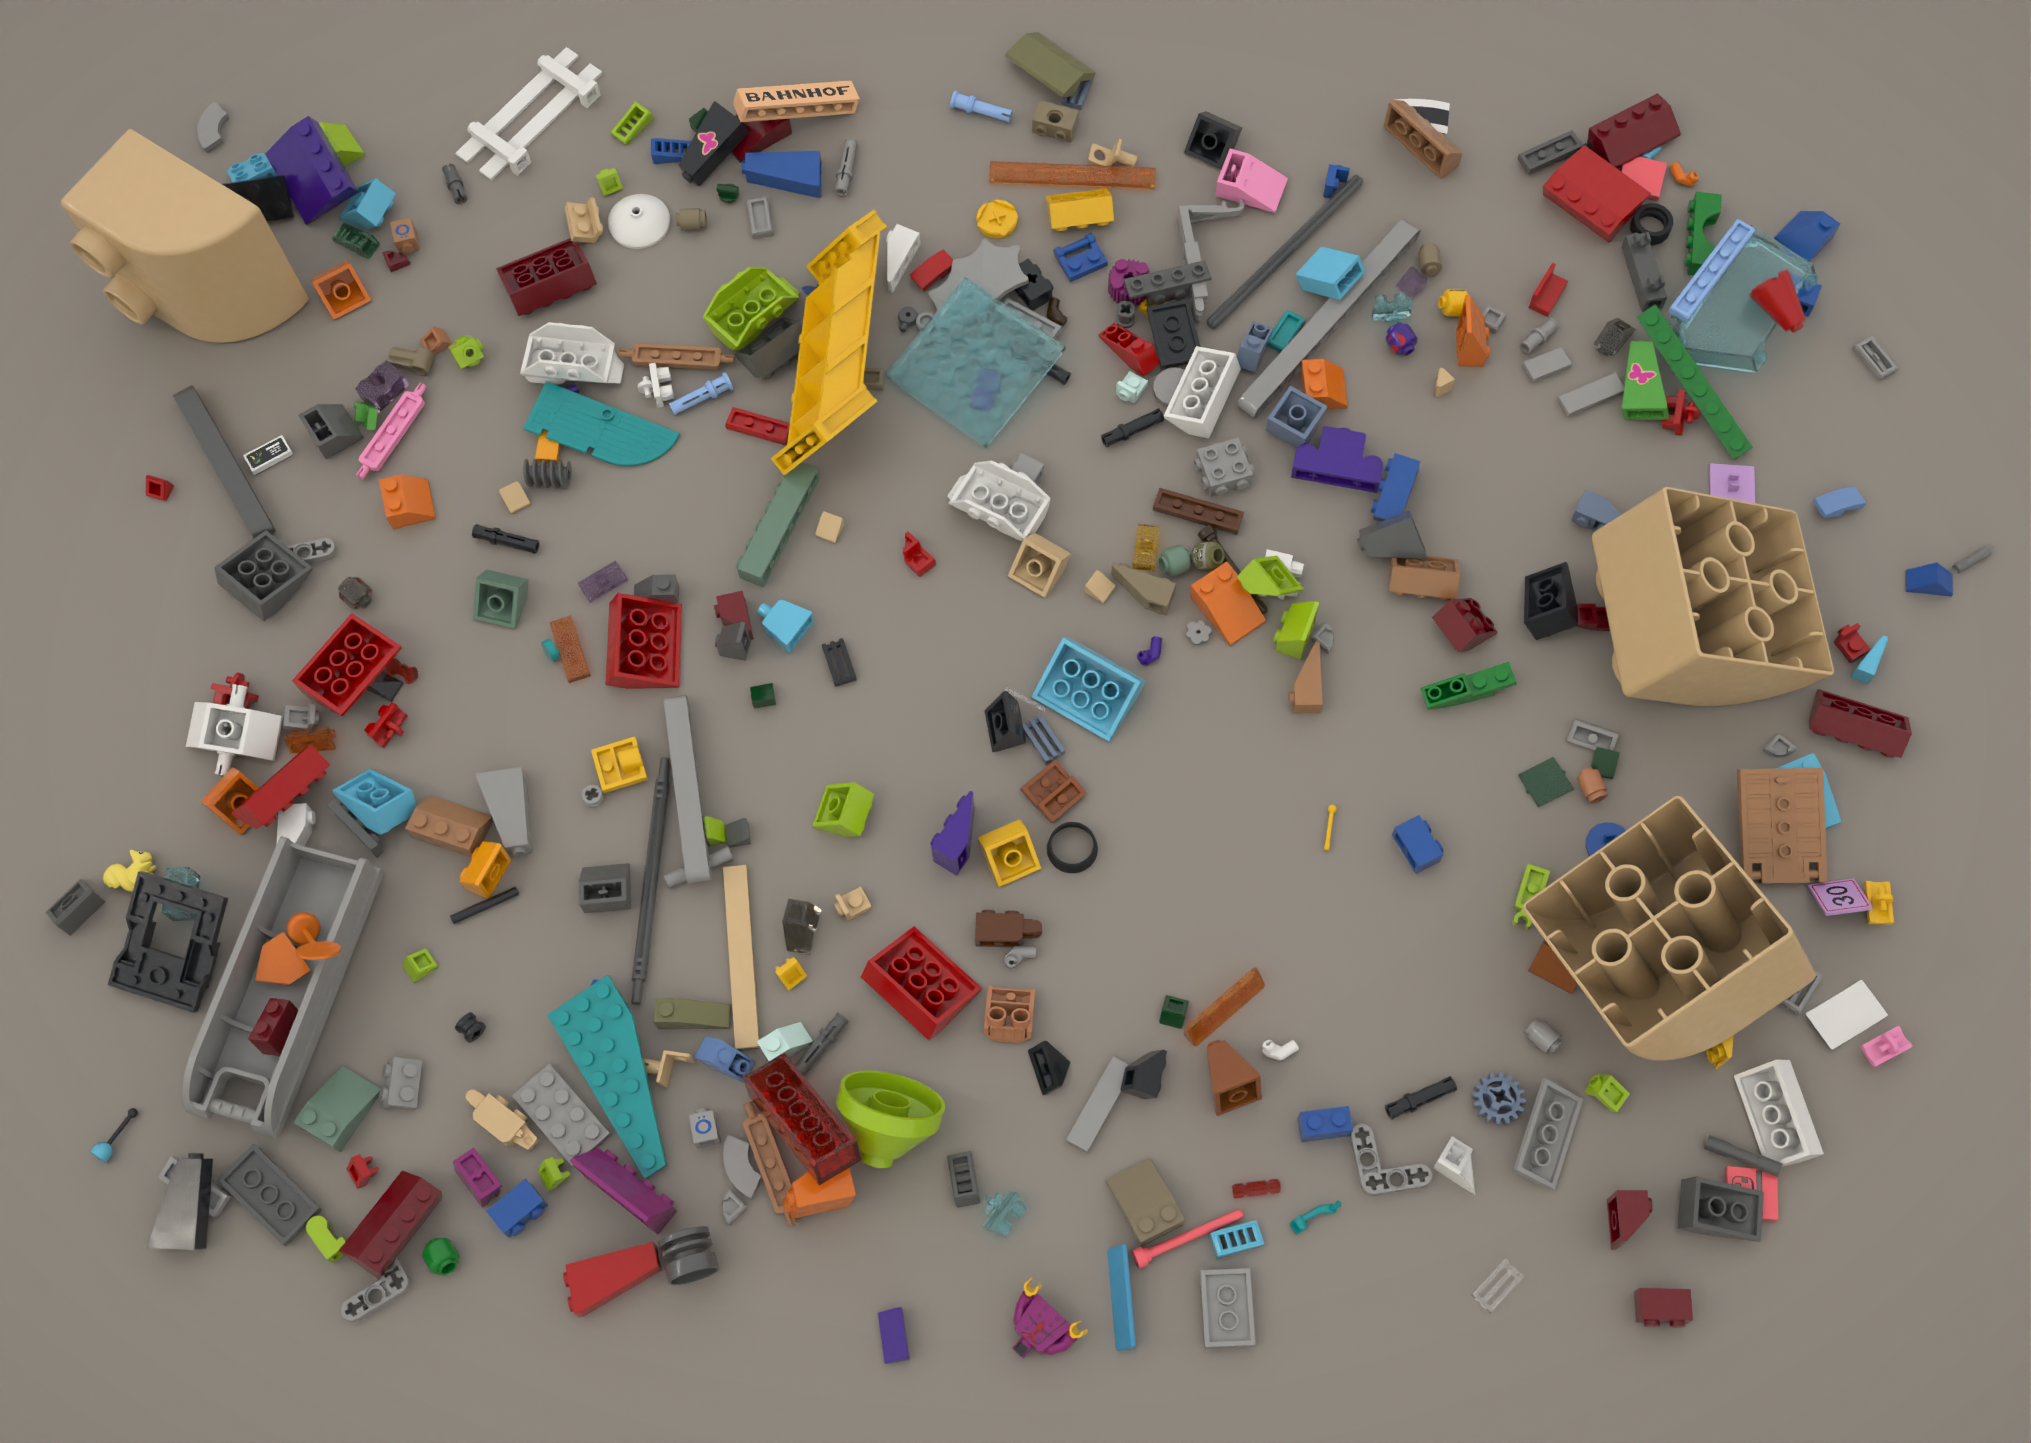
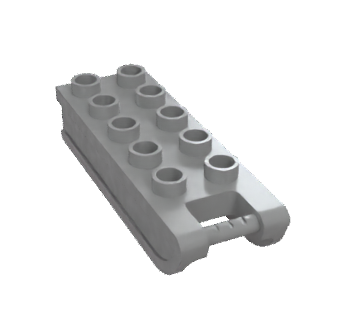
(295, 882)

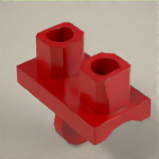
(1682, 412)
(223, 693)
(388, 724)

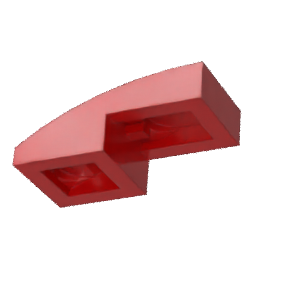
(934, 267)

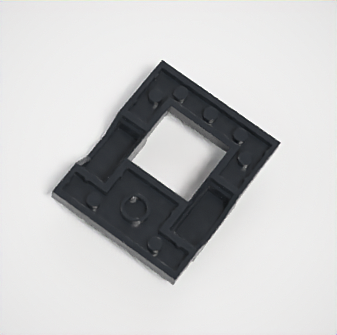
(159, 973)

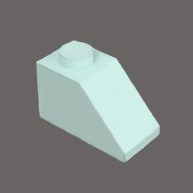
(785, 1040)

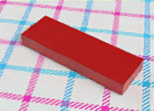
(758, 426)

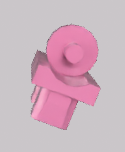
(1885, 1046)

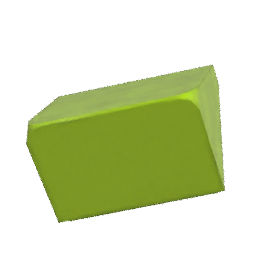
(714, 831)
(419, 964)

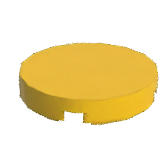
(997, 219)

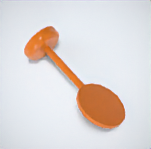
(304, 930)

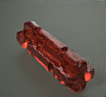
(1256, 1188)

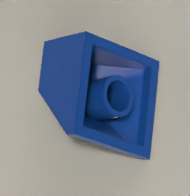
(1808, 233)

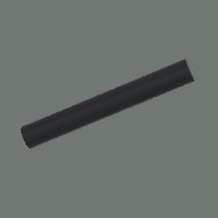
(484, 905)

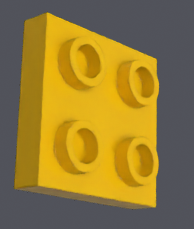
(619, 764)

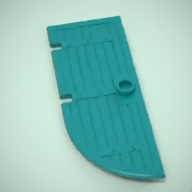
(594, 425)

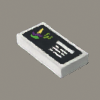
(268, 454)

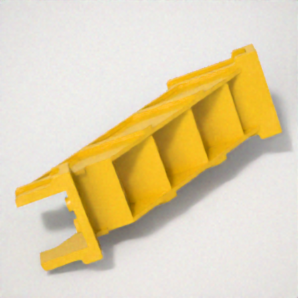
(834, 342)

